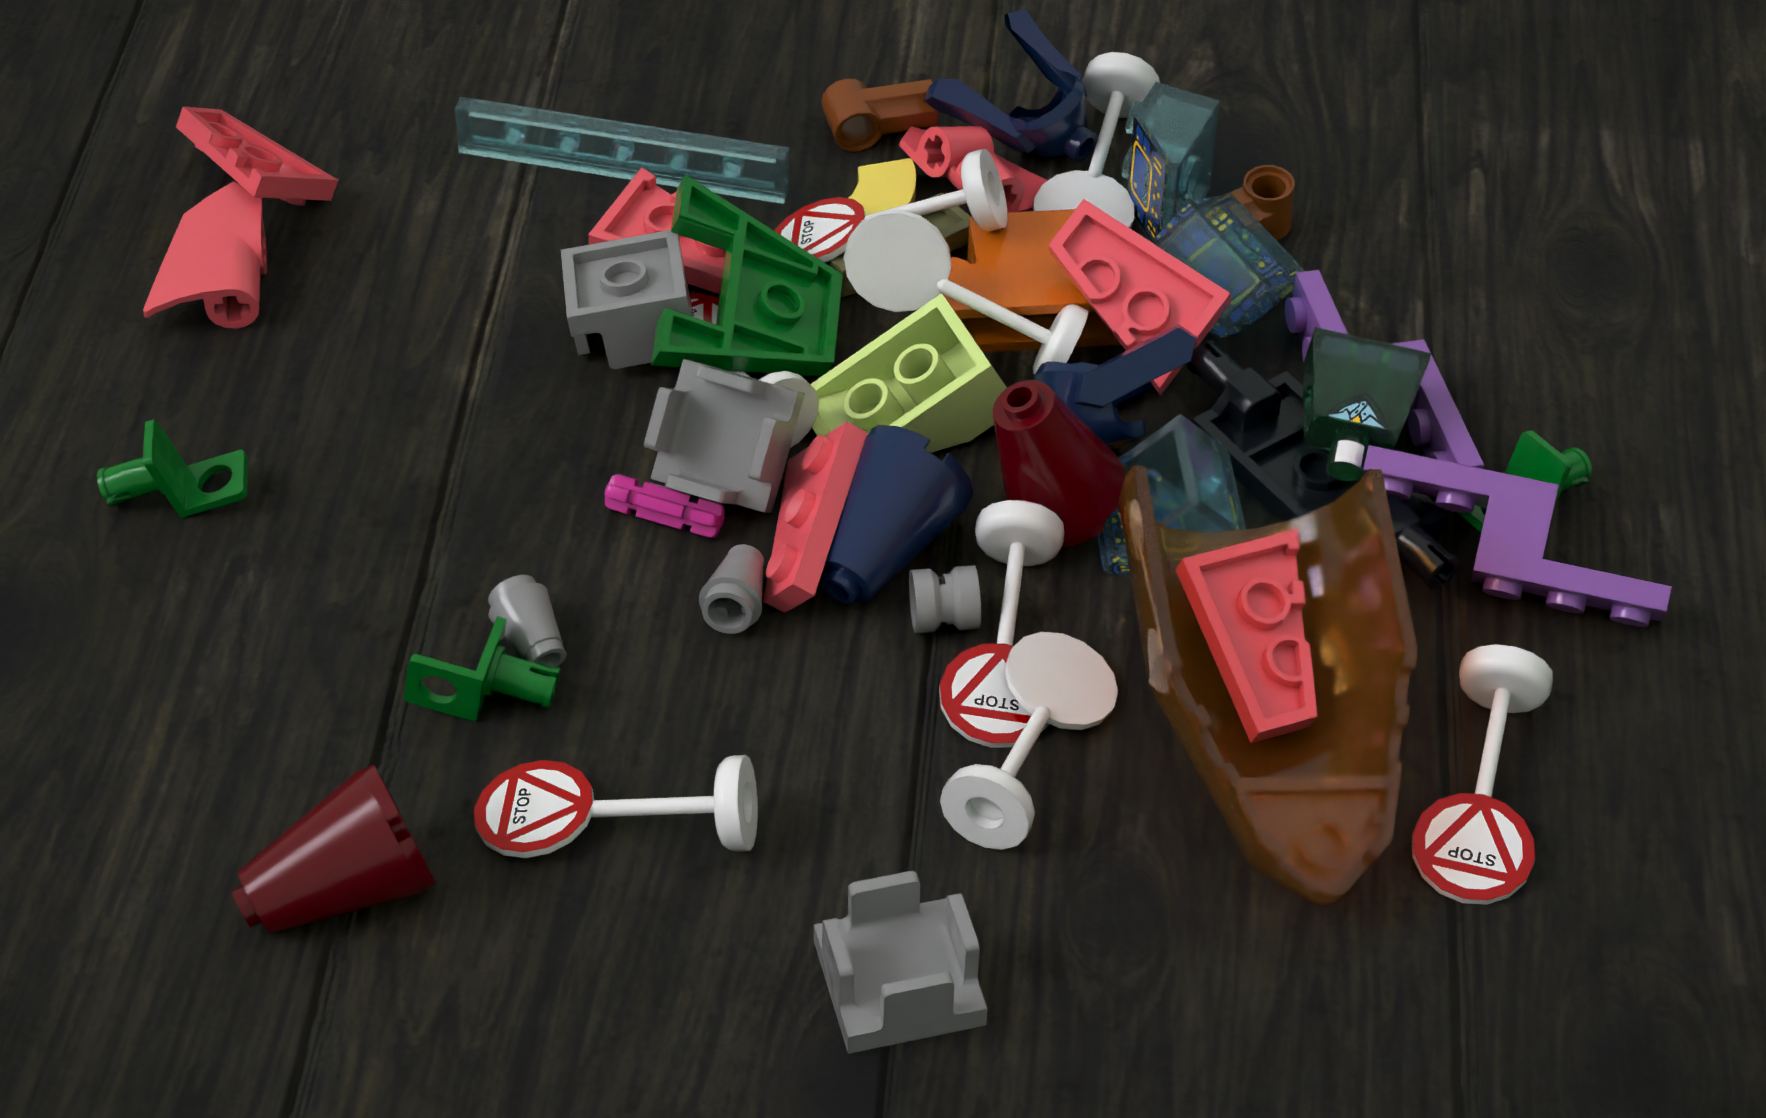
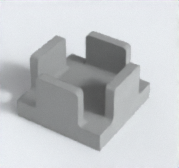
(622, 291)
(723, 435)
(900, 964)

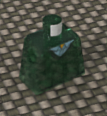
(1357, 396)

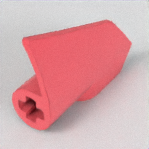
(942, 151)
(216, 259)

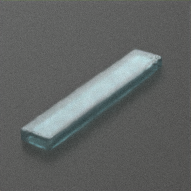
(621, 149)

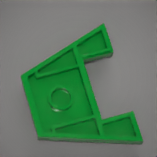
(773, 300)

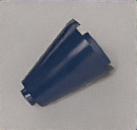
(891, 512)

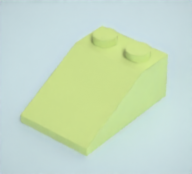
(915, 377)

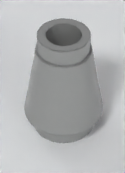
(734, 591)
(530, 619)

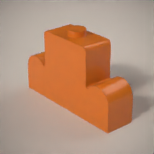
(1021, 275)

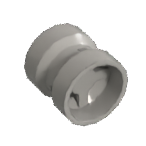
(945, 599)

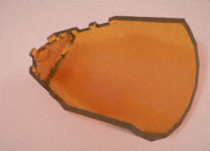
(1320, 798)

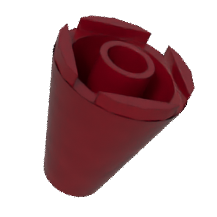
(1055, 460)
(334, 860)

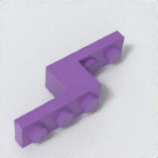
(1433, 415)
(1516, 537)

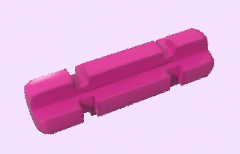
(664, 506)

